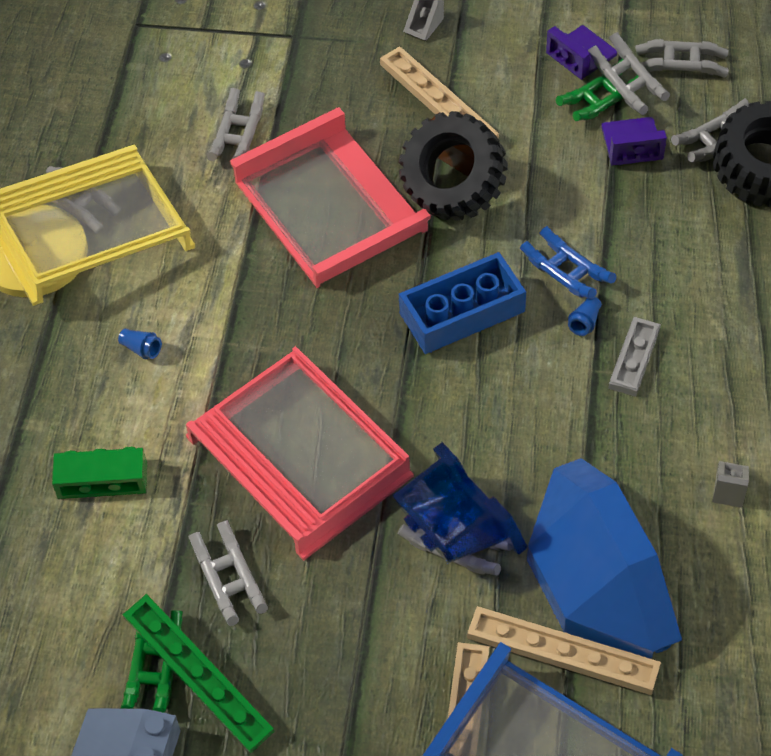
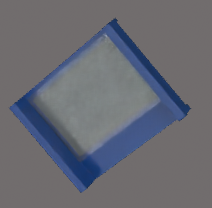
(521, 716)

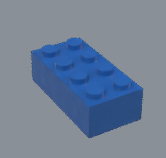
(462, 302)

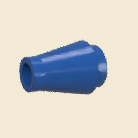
(584, 317)
(142, 343)

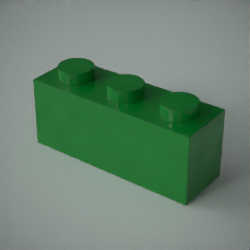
(99, 473)

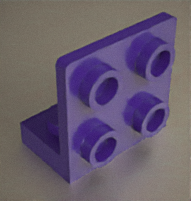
(573, 48)
(633, 141)

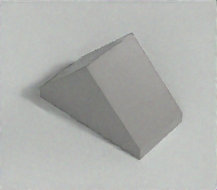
(424, 18)
(731, 484)

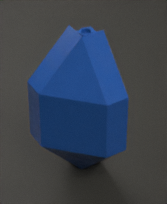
(600, 564)

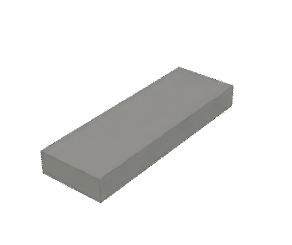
(634, 356)

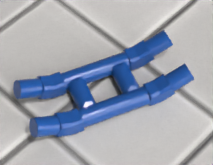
(563, 253)

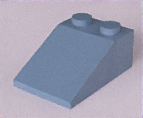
(127, 733)

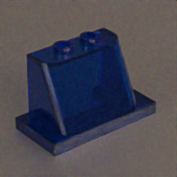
(455, 511)

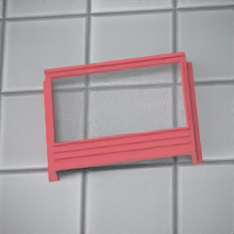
(325, 197)
(303, 451)

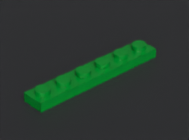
(198, 673)

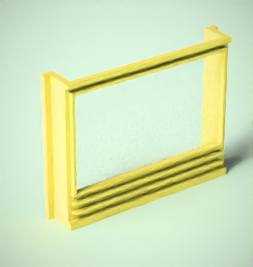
(84, 219)

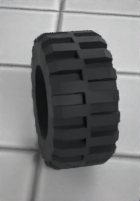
(427, 146)
(732, 160)

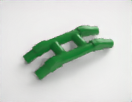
(596, 105)
(138, 676)

